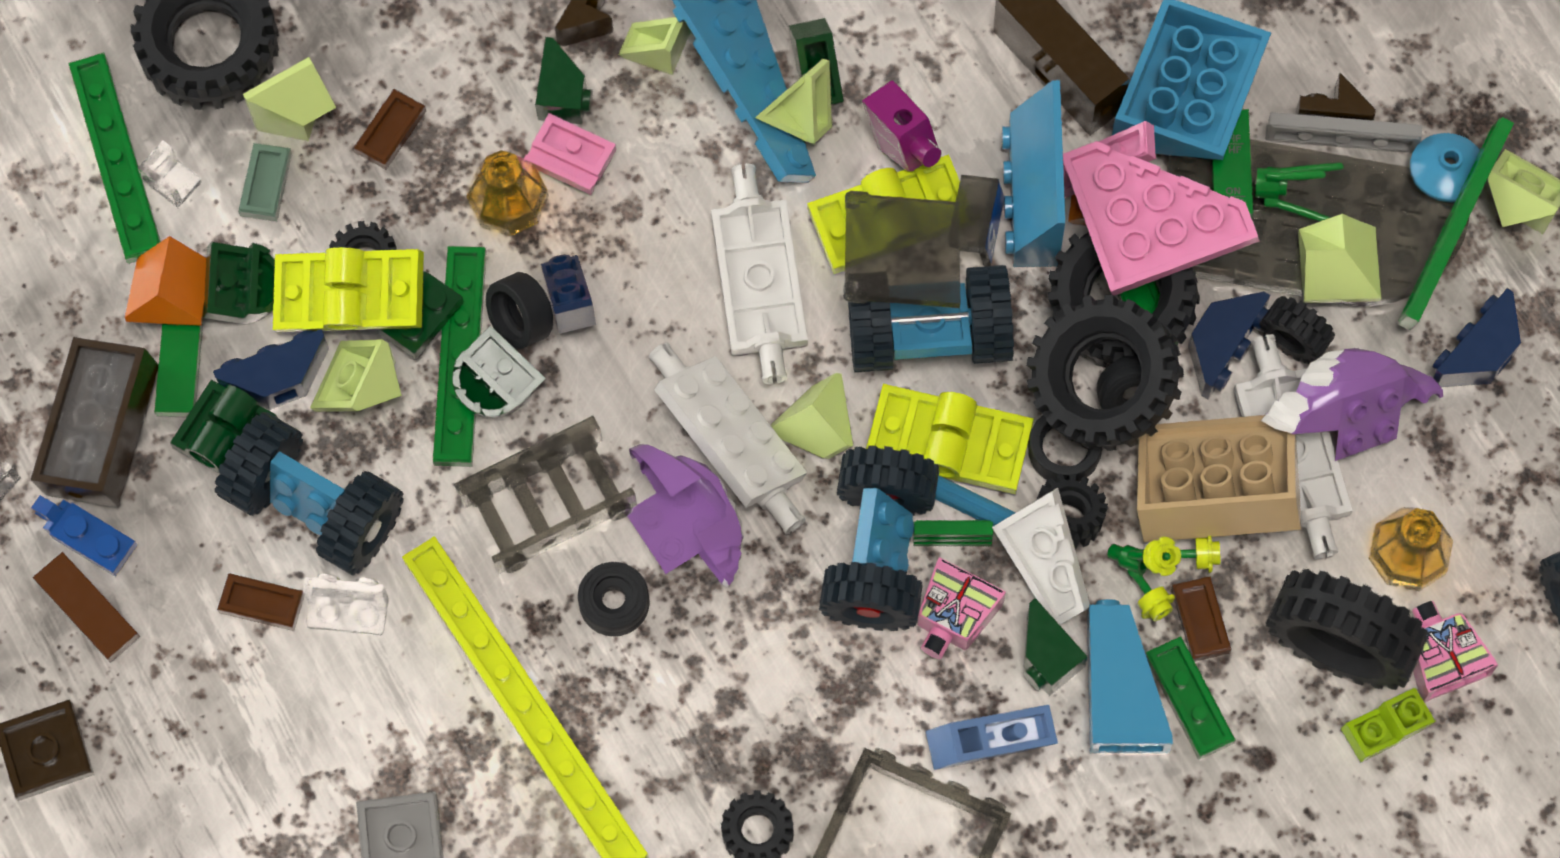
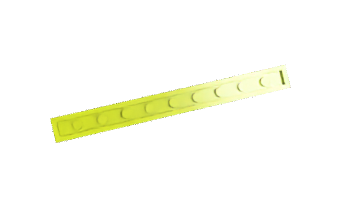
(522, 703)

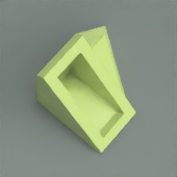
(656, 43)
(804, 106)
(818, 420)

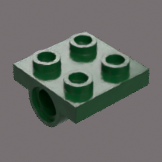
(215, 424)

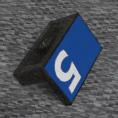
(979, 214)

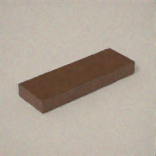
(86, 607)

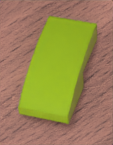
(1388, 725)

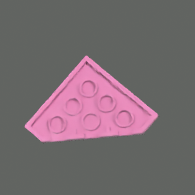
(1149, 219)

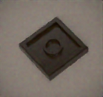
(44, 750)

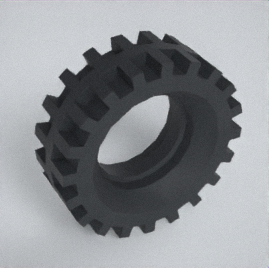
(154, 49)
(1081, 267)
(1074, 333)
(1347, 629)

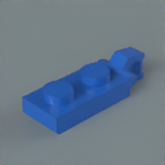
(85, 534)

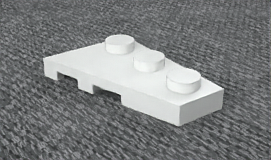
(1046, 556)

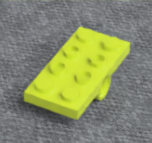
(929, 183)
(348, 290)
(958, 435)

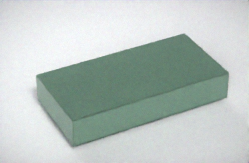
(265, 182)

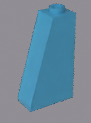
(1122, 691)

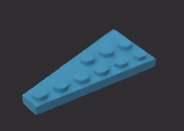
(742, 61)

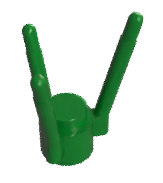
(1273, 182)

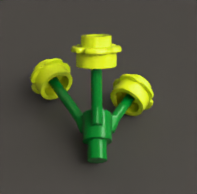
(1162, 557)

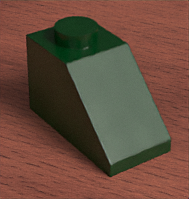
(810, 45)
(561, 86)
(1050, 652)

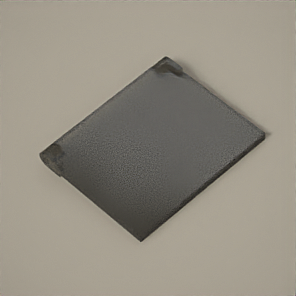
(901, 250)

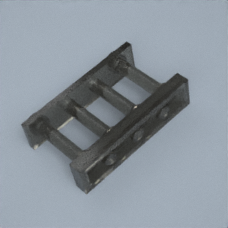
(548, 458)

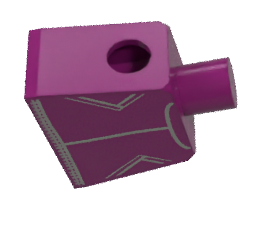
(911, 141)

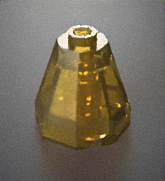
(507, 193)
(1411, 548)

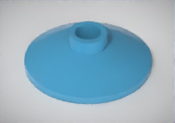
(1434, 174)

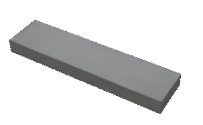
(1343, 132)

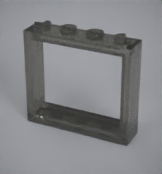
(922, 780)

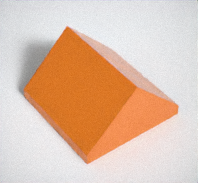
(168, 285)

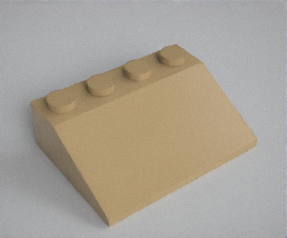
(1217, 479)

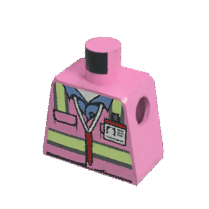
(956, 608)
(1451, 655)

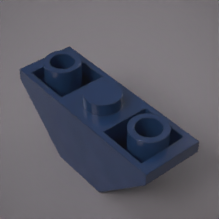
(568, 293)
(1224, 337)
(1482, 347)
(277, 371)

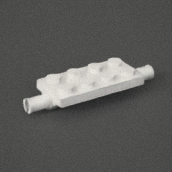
(759, 275)
(731, 433)
(1320, 478)

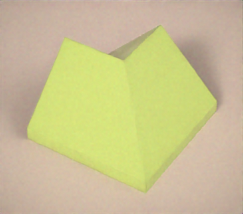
(290, 102)
(1523, 192)
(1339, 261)
(358, 377)

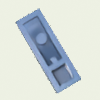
(991, 736)

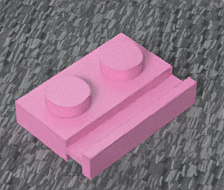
(570, 153)

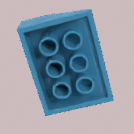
(1192, 80)
(1035, 179)

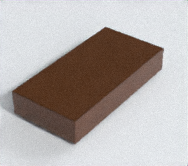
(390, 129)
(261, 602)
(1201, 619)

